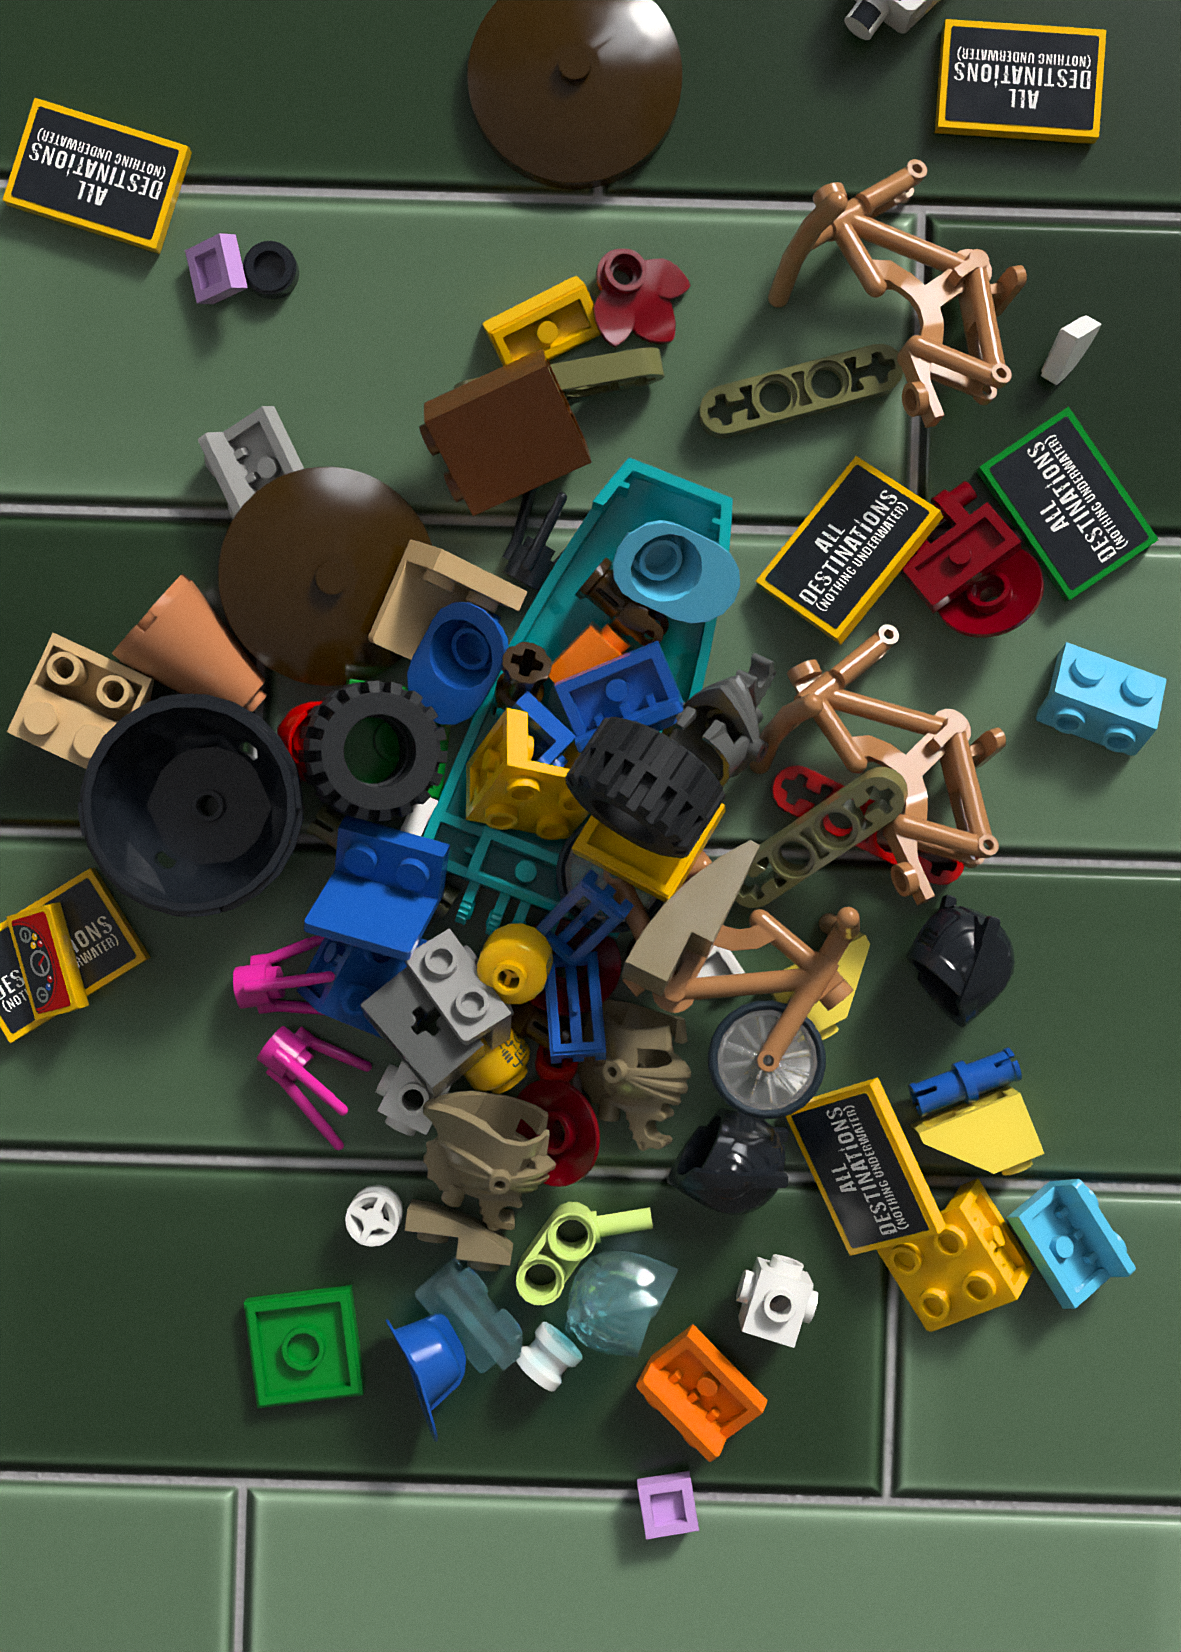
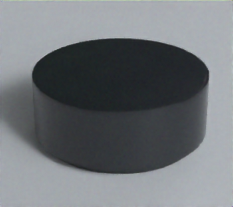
(271, 270)

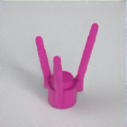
(262, 984)
(287, 1061)

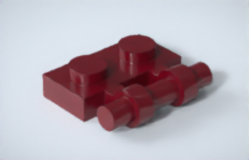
(963, 553)

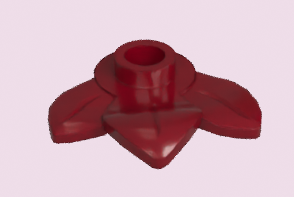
(640, 305)

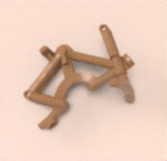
(964, 277)
(944, 739)

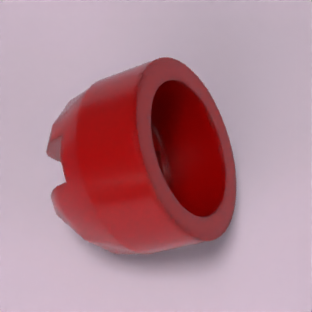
(545, 1071)

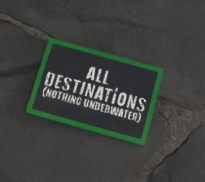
(1067, 504)

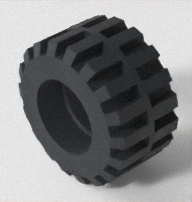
(417, 760)
(645, 787)

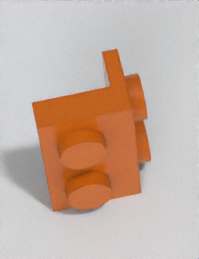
(699, 1392)

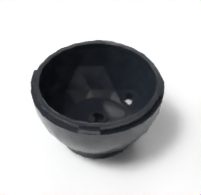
(147, 796)

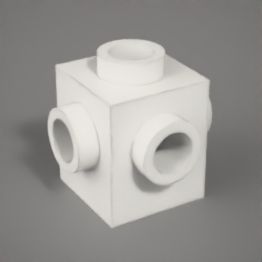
(401, 1113)
(777, 1317)

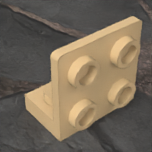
(426, 583)

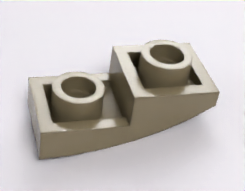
(479, 1246)

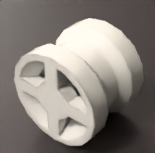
(369, 1225)
(548, 1356)

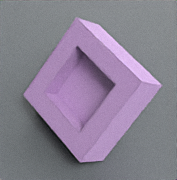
(216, 269)
(667, 1504)

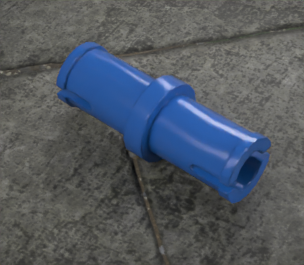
(965, 1082)

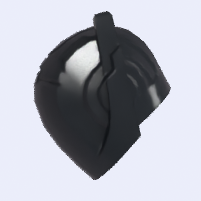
(962, 960)
(732, 1163)

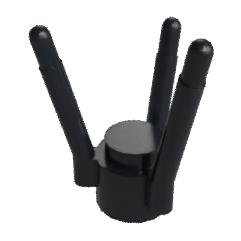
(532, 560)

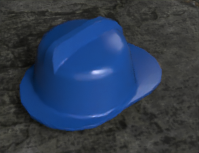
(458, 661)
(434, 1360)

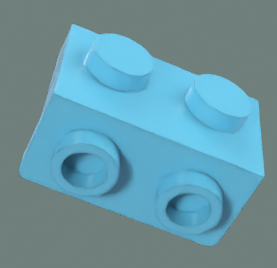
(1102, 700)
(1070, 1240)

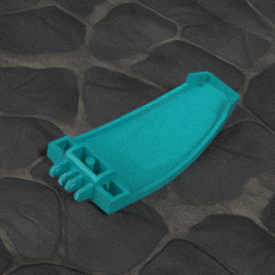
(520, 862)

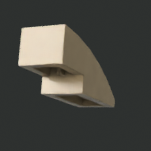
(688, 920)

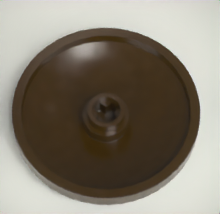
(575, 87)
(312, 570)

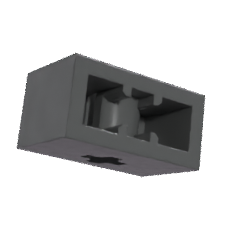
(433, 1060)

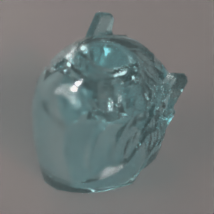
(616, 1299)

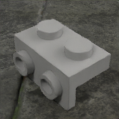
(249, 455)
(452, 983)

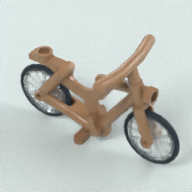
(764, 1053)

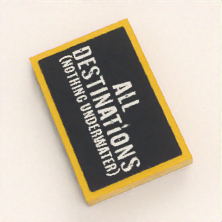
(1020, 81)
(97, 175)
(849, 549)
(100, 939)
(865, 1168)

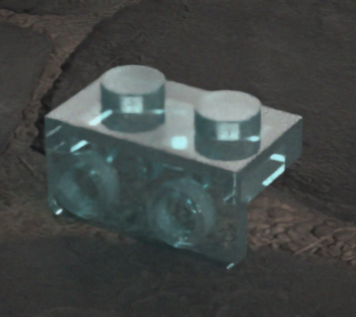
(483, 1329)

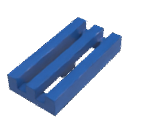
(599, 899)
(577, 1048)

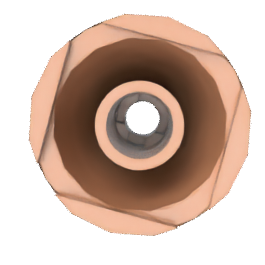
(191, 649)

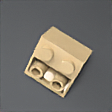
(76, 700)

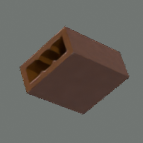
(504, 433)

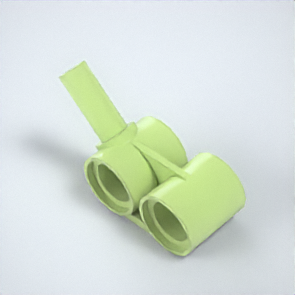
(565, 1256)

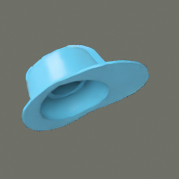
(676, 572)

